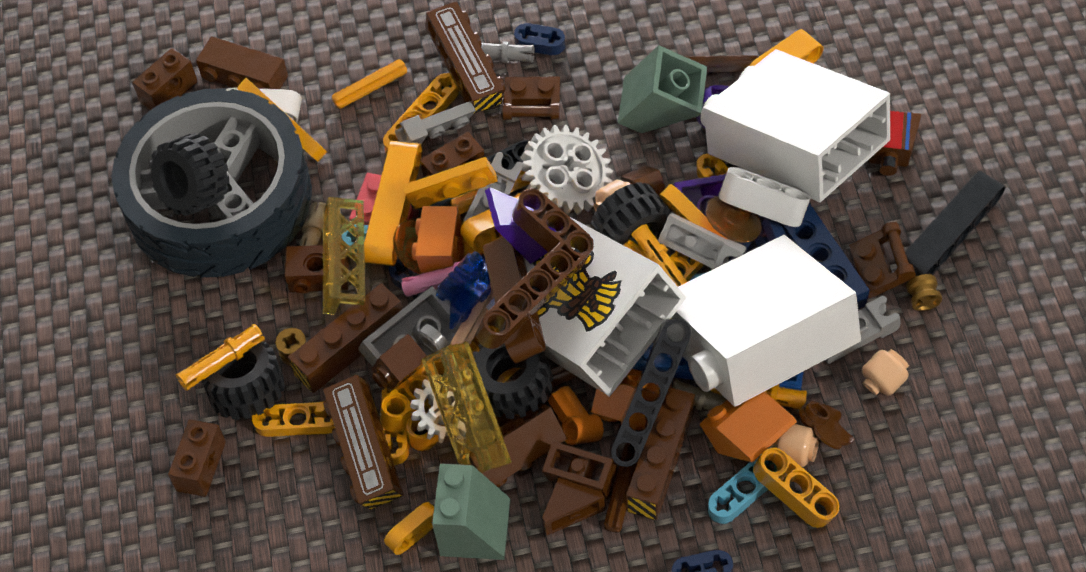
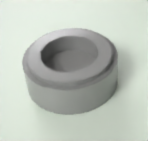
(432, 338)

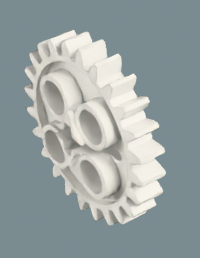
(566, 168)

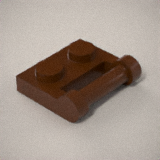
(524, 93)
(873, 263)

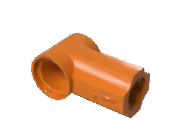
(576, 422)

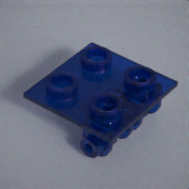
(465, 287)

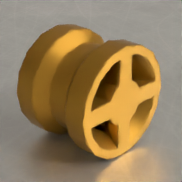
(924, 292)
(287, 337)

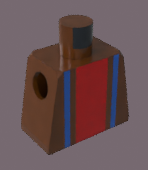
(899, 149)

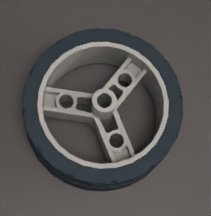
(248, 231)

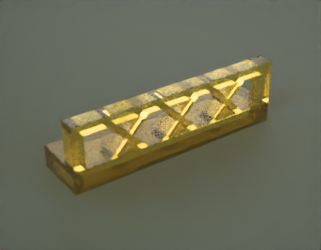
(332, 254)
(470, 407)

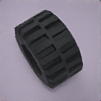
(189, 174)
(628, 210)
(246, 384)
(517, 395)

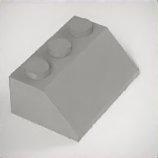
(410, 320)

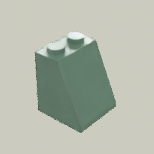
(662, 91)
(469, 514)

